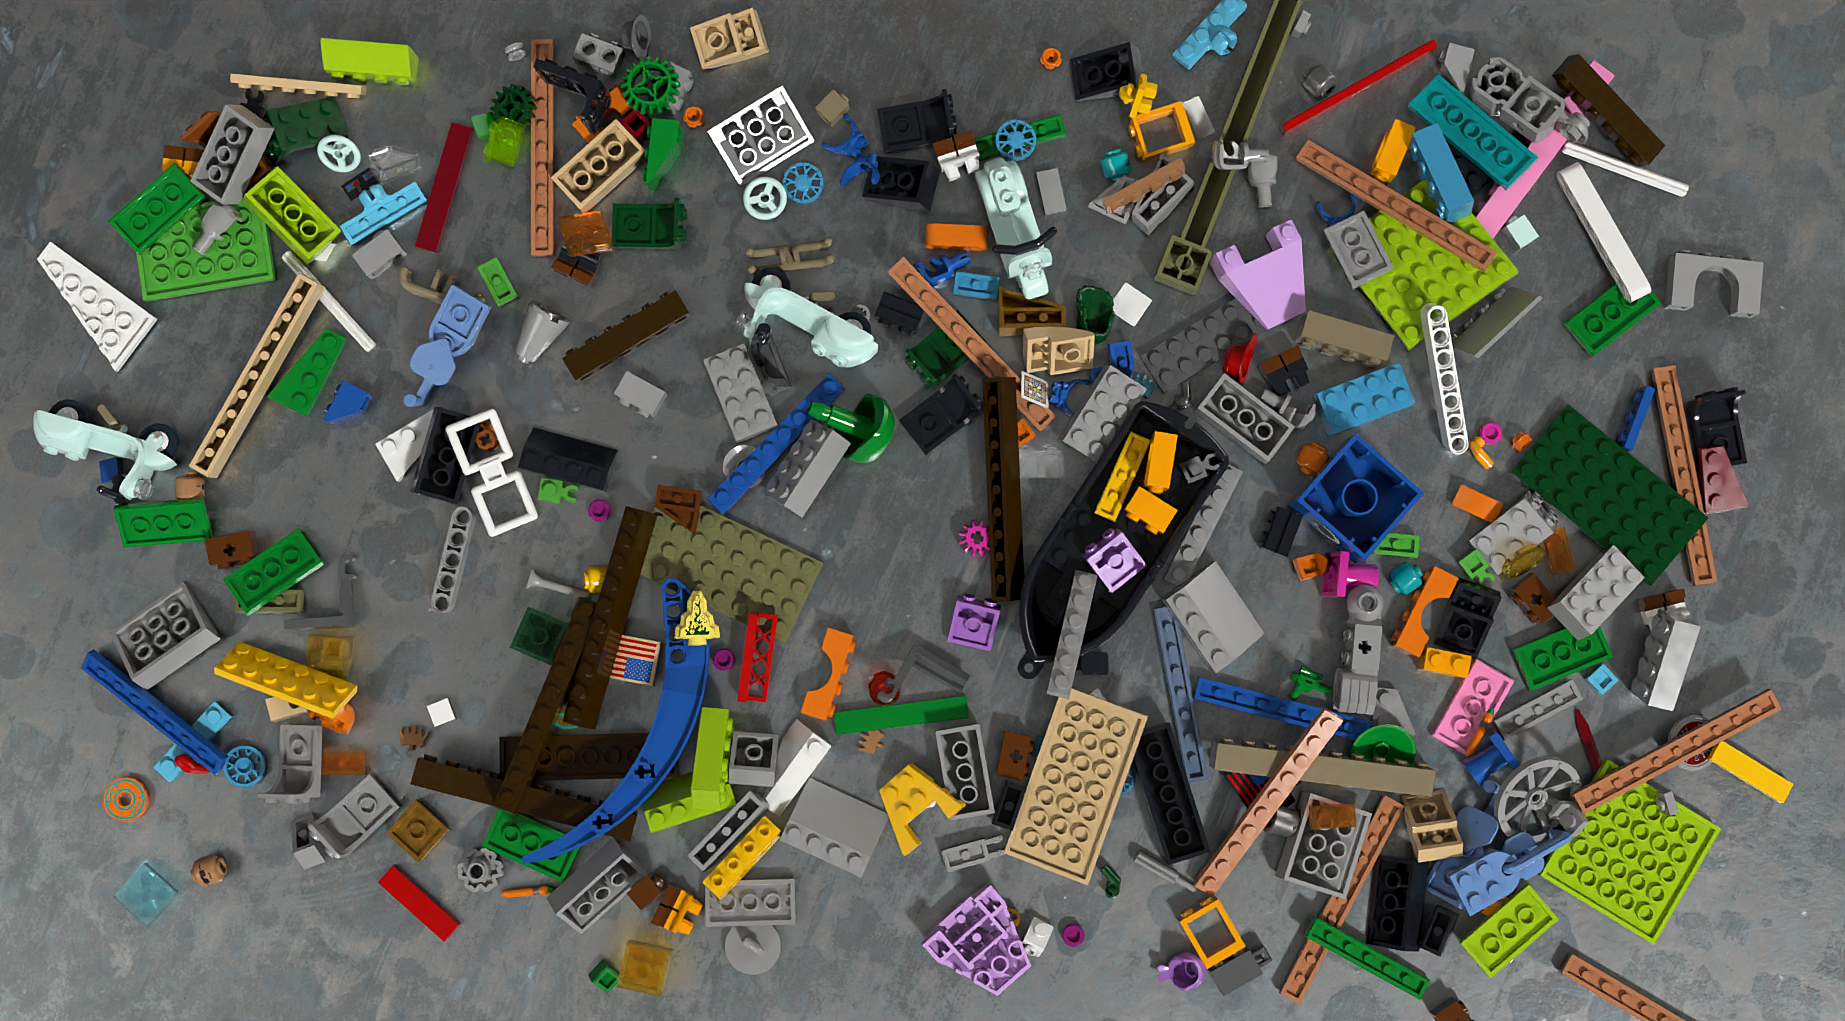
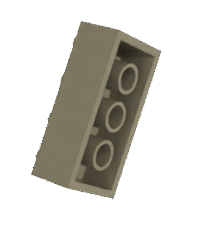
(1343, 339)

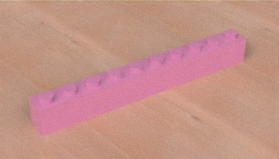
(1502, 203)

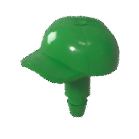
(866, 428)

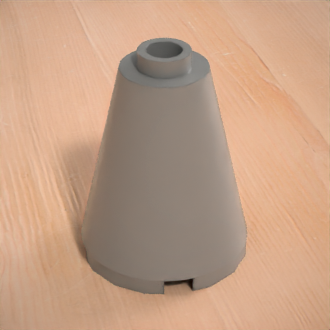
(538, 331)

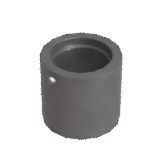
(1284, 822)

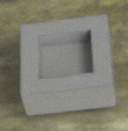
(1302, 25)
(1666, 802)

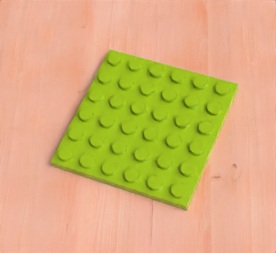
(1428, 272)
(1632, 859)

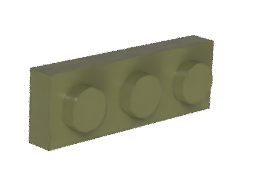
(286, 603)

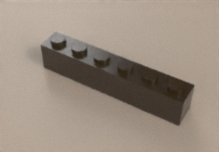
(1608, 110)
(626, 337)

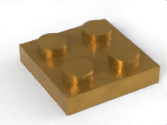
(417, 830)

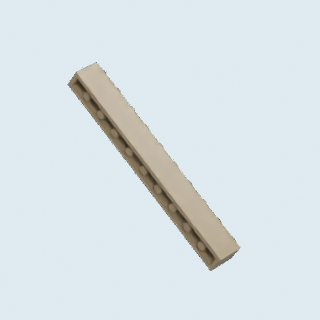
(257, 376)

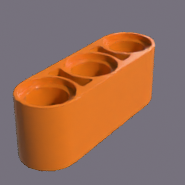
(956, 237)

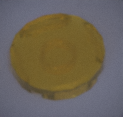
(1524, 561)

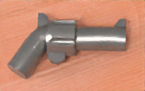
(1184, 400)

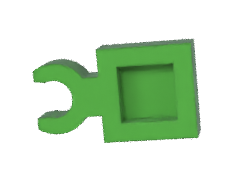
(554, 490)
(1475, 565)

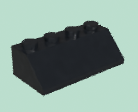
(568, 459)
(1397, 903)

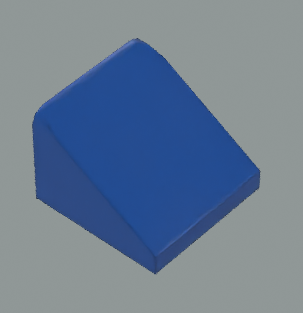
(110, 468)

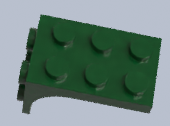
(302, 126)
(649, 226)
(936, 357)

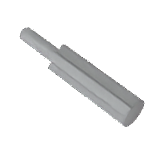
(1162, 870)

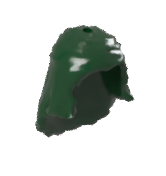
(1095, 312)

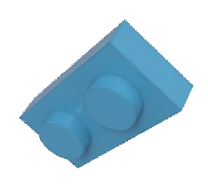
(976, 285)

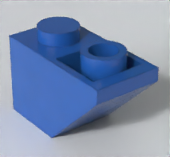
(347, 404)

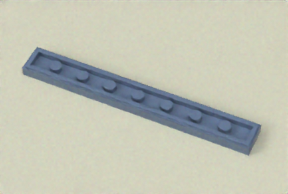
(1181, 695)

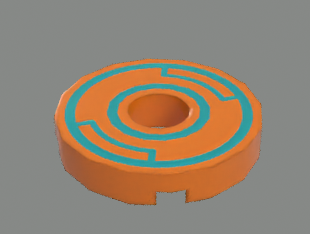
(139, 799)

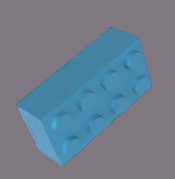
(1441, 174)
(1363, 399)

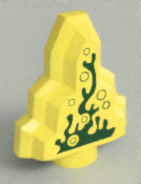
(697, 623)

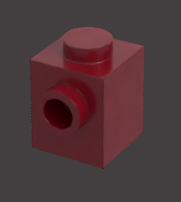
(637, 125)

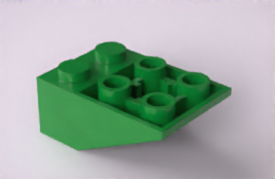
(663, 150)

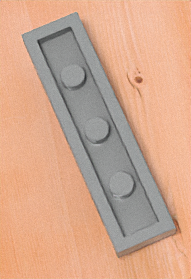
(1537, 709)

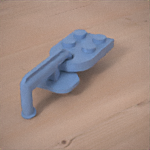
(459, 321)
(1476, 831)
(1482, 879)

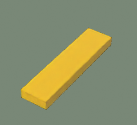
(1122, 476)
(1750, 771)

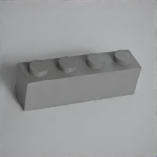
(728, 830)

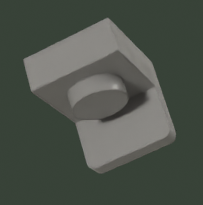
(1569, 816)

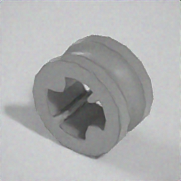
(515, 51)
(856, 307)

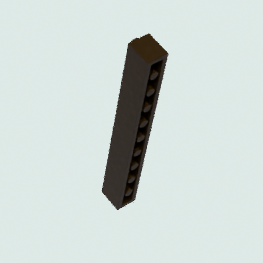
(1003, 488)
(609, 618)
(545, 711)
(538, 802)

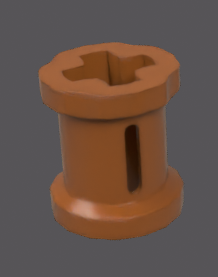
(487, 434)

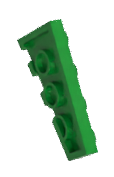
(309, 374)

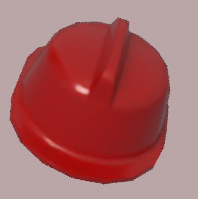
(1238, 359)

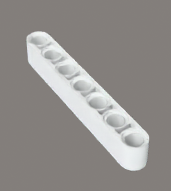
(1603, 232)
(1437, 370)

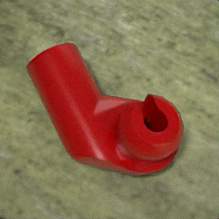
(189, 765)

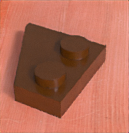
(680, 505)

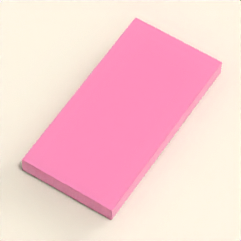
(1474, 696)

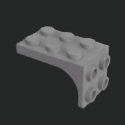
(1518, 527)
(298, 765)
(354, 818)

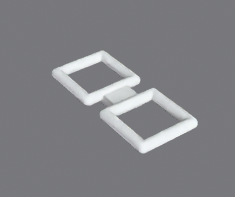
(491, 472)

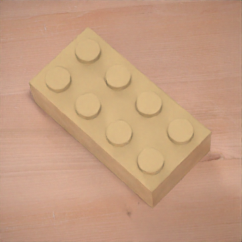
(599, 166)

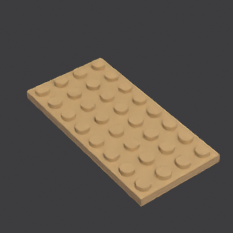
(1076, 785)

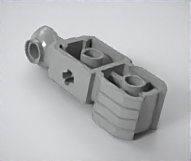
(1524, 103)
(1357, 681)

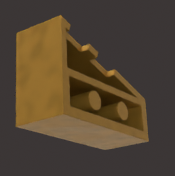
(1018, 313)

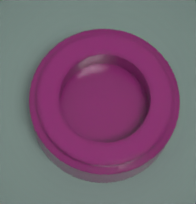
(599, 510)
(724, 659)
(1073, 935)

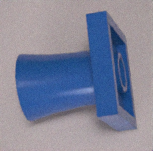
(1490, 759)

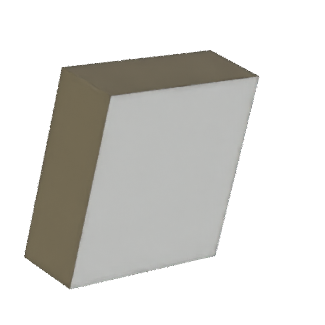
(441, 712)

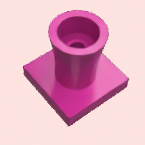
(1345, 575)

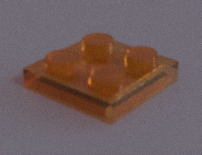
(585, 233)

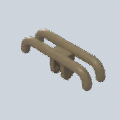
(791, 257)
(433, 293)

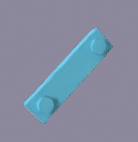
(207, 725)

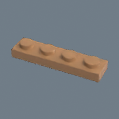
(1151, 182)

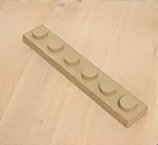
(290, 84)

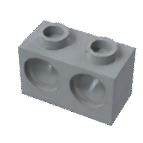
(596, 59)

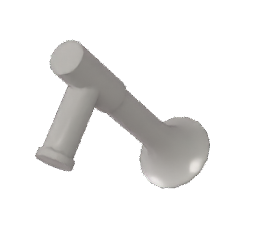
(576, 593)

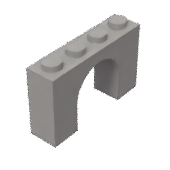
(1743, 275)

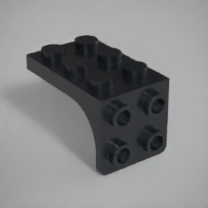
(584, 84)
(917, 123)
(942, 414)
(1717, 422)

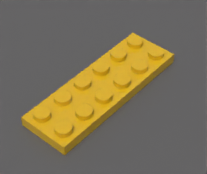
(286, 679)

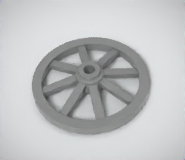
(1533, 795)

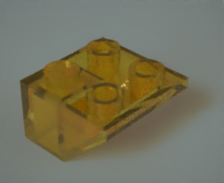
(330, 655)

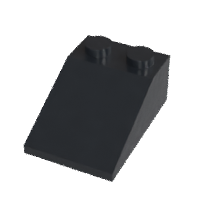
(1106, 71)
(903, 183)

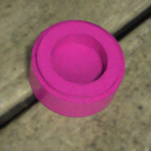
(1490, 433)

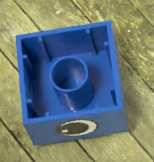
(1356, 498)

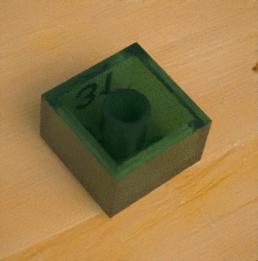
(539, 635)

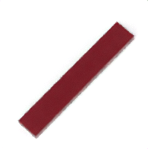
(444, 187)

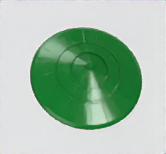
(1387, 742)

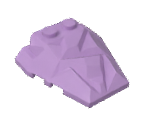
(980, 941)

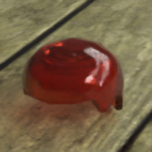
(878, 684)

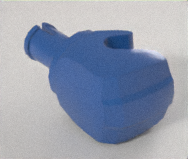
(944, 267)

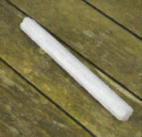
(1625, 168)
(332, 304)

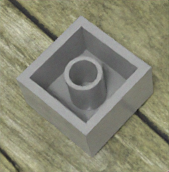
(753, 759)

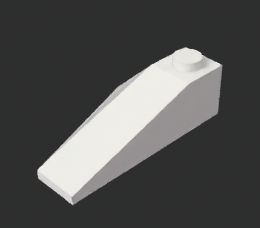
(796, 760)

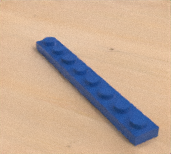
(773, 446)
(1273, 707)
(154, 712)

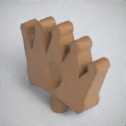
(412, 738)
(871, 741)

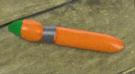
(1480, 731)
(528, 891)

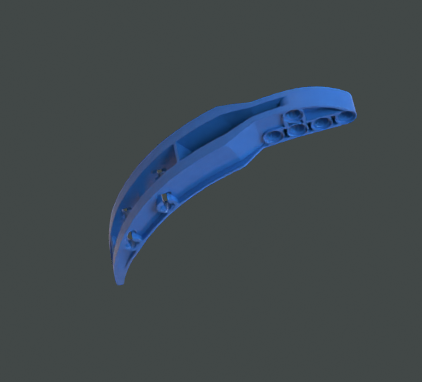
(669, 734)

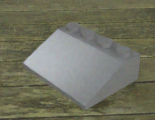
(759, 133)
(1491, 324)
(1213, 617)
(164, 636)
(834, 827)
(1322, 856)

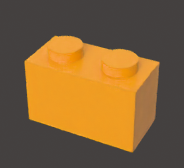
(1150, 510)
(1444, 662)

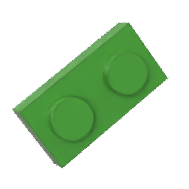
(497, 281)
(1399, 545)

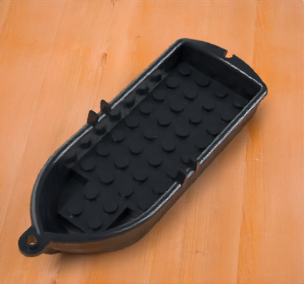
(1053, 568)

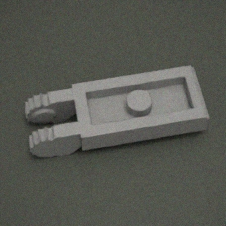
(970, 853)

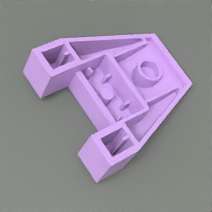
(1270, 284)

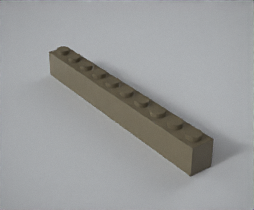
(1326, 768)

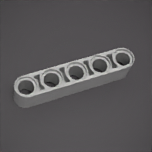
(445, 568)

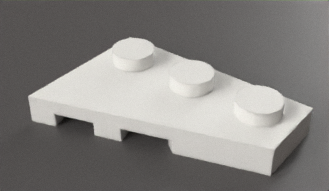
(404, 446)

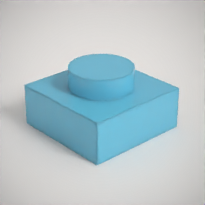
(1601, 679)

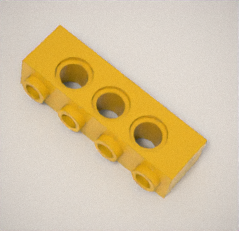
(742, 858)

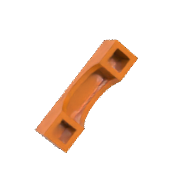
(1410, 636)
(819, 702)

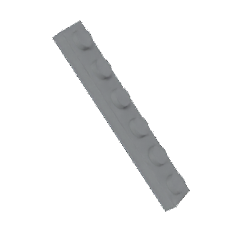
(1202, 528)
(1072, 634)

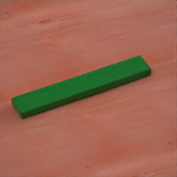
(1045, 130)
(901, 715)
(1366, 957)

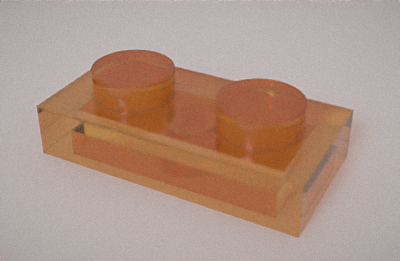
(1559, 552)
(344, 763)
(1332, 816)

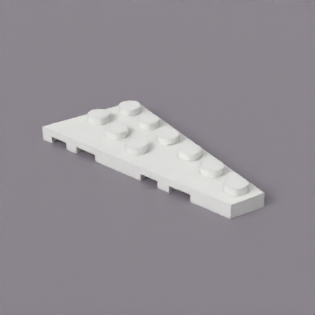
(103, 310)

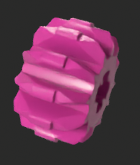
(970, 542)

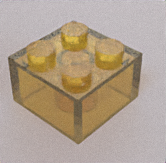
(645, 968)

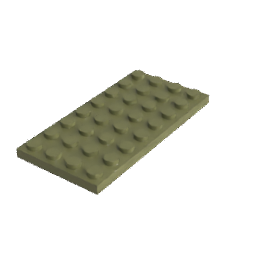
(732, 568)

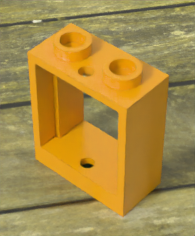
(1182, 124)
(1391, 151)
(1160, 462)
(1223, 951)

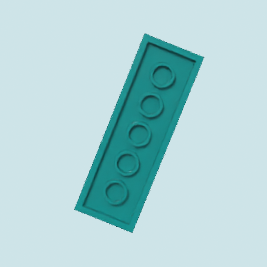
(1473, 132)

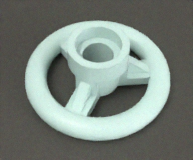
(339, 150)
(775, 211)

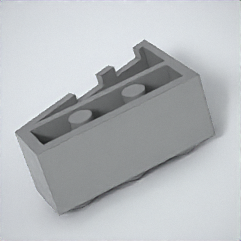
(1158, 205)

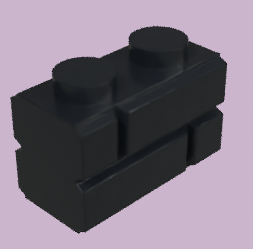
(899, 313)
(1280, 532)
(1093, 664)
(1008, 805)
(1439, 930)

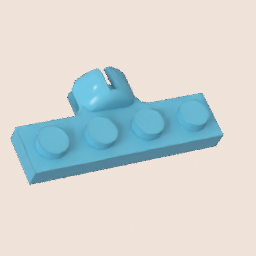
(1211, 34)
(381, 210)

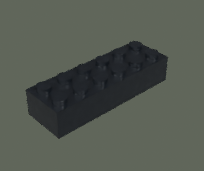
(1169, 795)

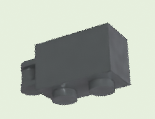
(1239, 969)

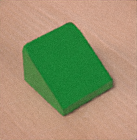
(481, 124)
(604, 976)

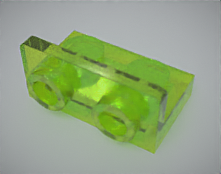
(504, 141)

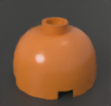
(341, 722)

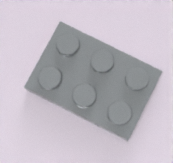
(1358, 249)

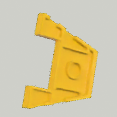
(908, 796)

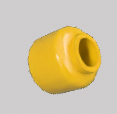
(594, 578)

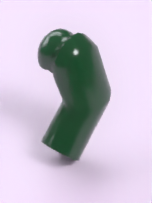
(1113, 881)

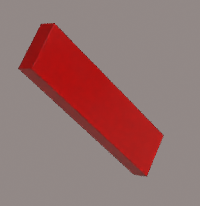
(419, 903)

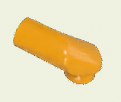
(1480, 455)

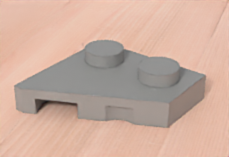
(1124, 214)
(1390, 710)

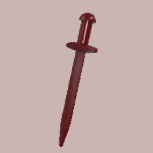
(1588, 741)

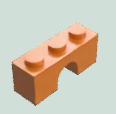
(618, 106)

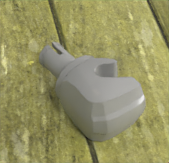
(1238, 156)
(1262, 177)
(216, 221)
(1292, 410)

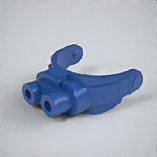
(852, 145)
(862, 164)
(1334, 220)
(1060, 392)

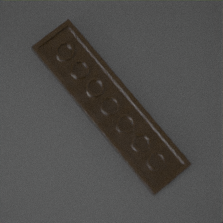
(584, 756)

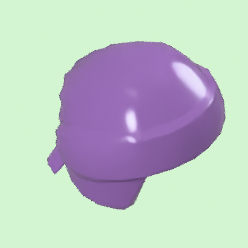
(1184, 971)

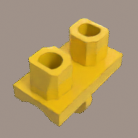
(1135, 96)

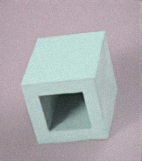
(1519, 232)

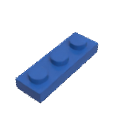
(1635, 418)

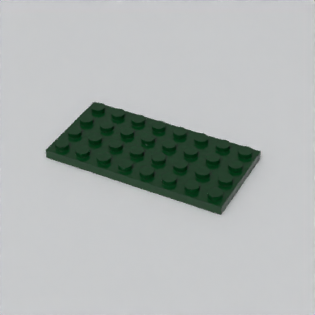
(1609, 494)

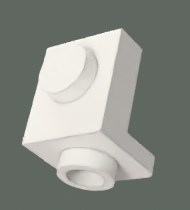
(1036, 937)

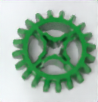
(658, 83)

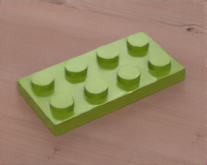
(1508, 930)

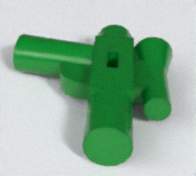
(1306, 682)

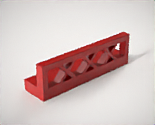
(749, 657)

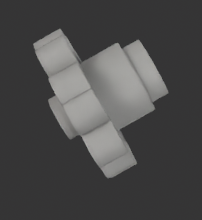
(469, 872)

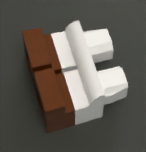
(966, 152)
(1669, 601)

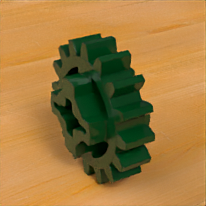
(511, 104)

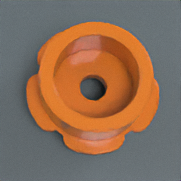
(1055, 54)
(698, 112)
(1521, 441)

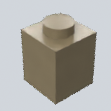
(833, 107)

